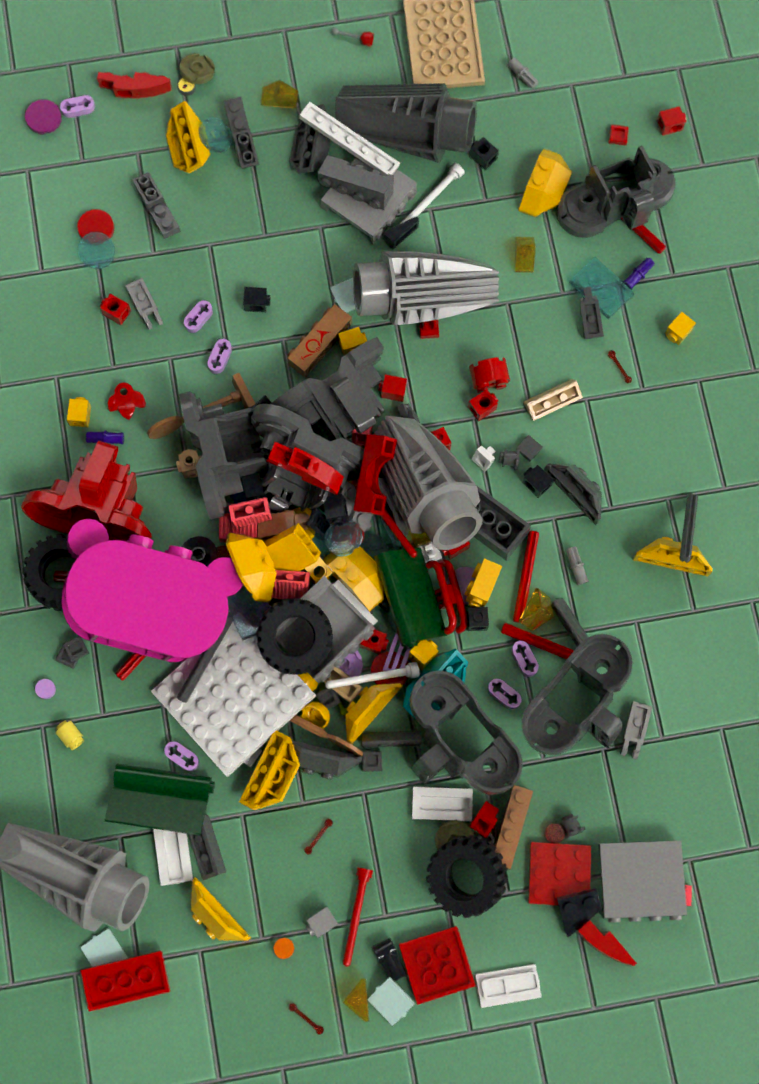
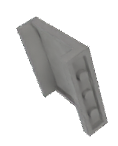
(361, 214)
(347, 625)
(643, 880)

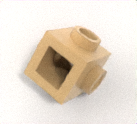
(184, 465)

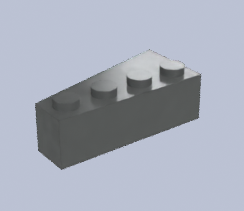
(357, 182)

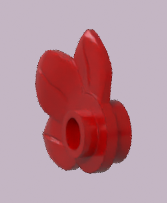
(126, 403)

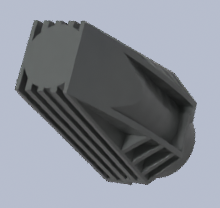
(409, 117)

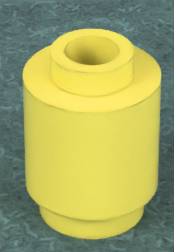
(69, 735)

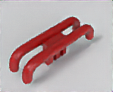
(449, 595)

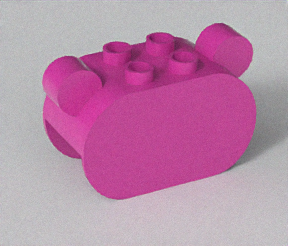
(144, 596)

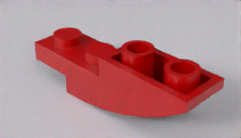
(141, 86)
(306, 465)

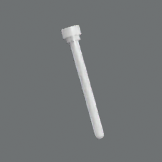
(455, 172)
(410, 670)

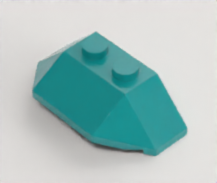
(450, 662)

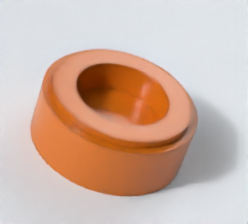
(284, 948)

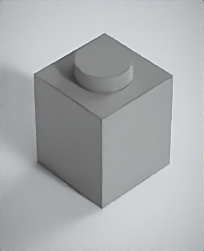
(321, 923)

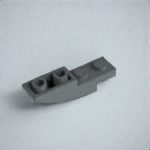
(241, 133)
(156, 205)

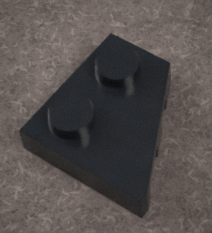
(578, 909)

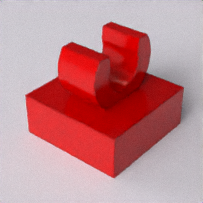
(429, 329)

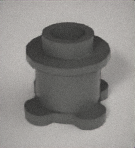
(509, 458)
(571, 825)

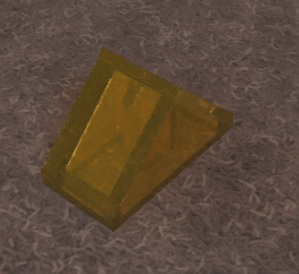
(279, 95)
(524, 254)
(537, 610)
(358, 1000)

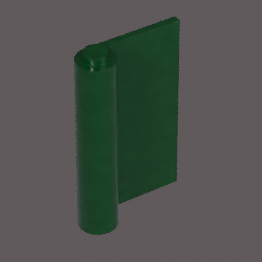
(410, 596)
(159, 799)

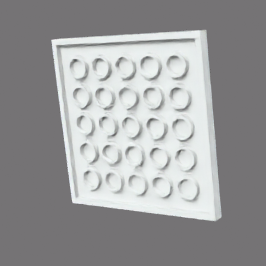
(235, 701)

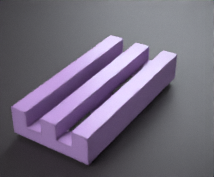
(396, 638)

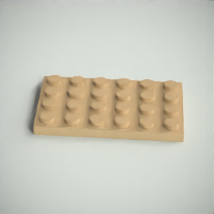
(444, 42)

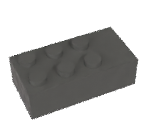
(500, 527)

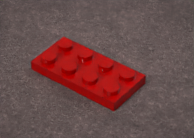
(125, 980)

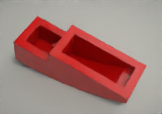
(605, 944)

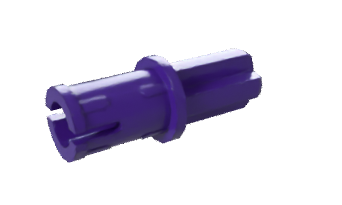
(639, 273)
(108, 437)

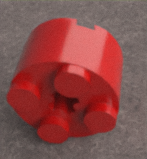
(489, 374)

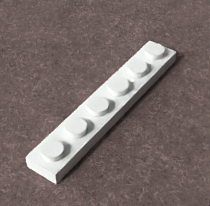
(348, 140)

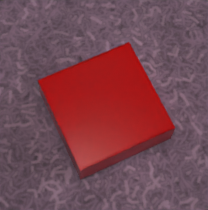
(618, 135)

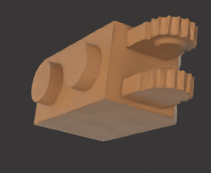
(281, 522)

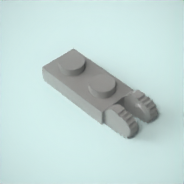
(143, 301)
(636, 728)

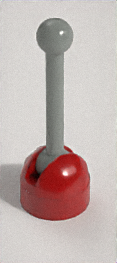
(366, 38)

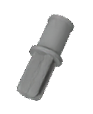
(522, 72)
(577, 565)

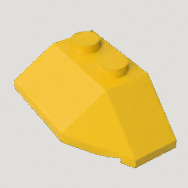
(183, 139)
(545, 184)
(666, 553)
(252, 565)
(359, 575)
(367, 708)
(272, 774)
(214, 915)

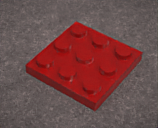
(557, 871)
(437, 965)

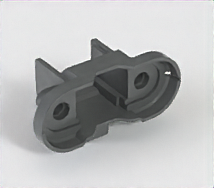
(635, 206)
(342, 399)
(292, 431)
(228, 450)
(585, 660)
(452, 696)

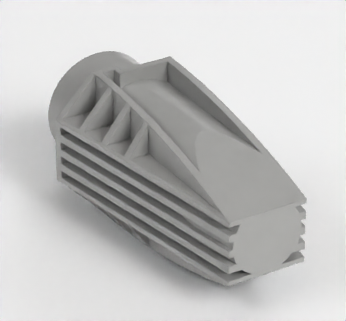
(422, 286)
(430, 485)
(75, 877)

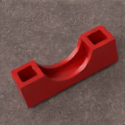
(376, 453)

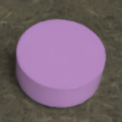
(45, 689)

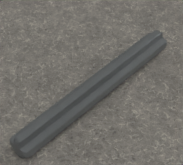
(688, 528)
(201, 665)

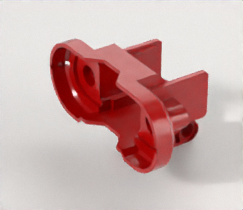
(96, 486)

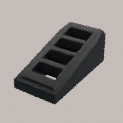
(399, 233)
(318, 524)

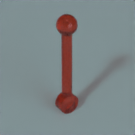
(611, 354)
(328, 823)
(293, 1007)

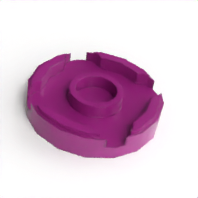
(43, 116)

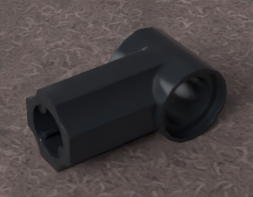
(387, 956)

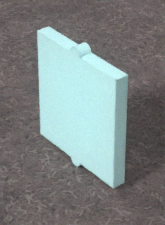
(344, 295)
(103, 949)
(391, 1001)

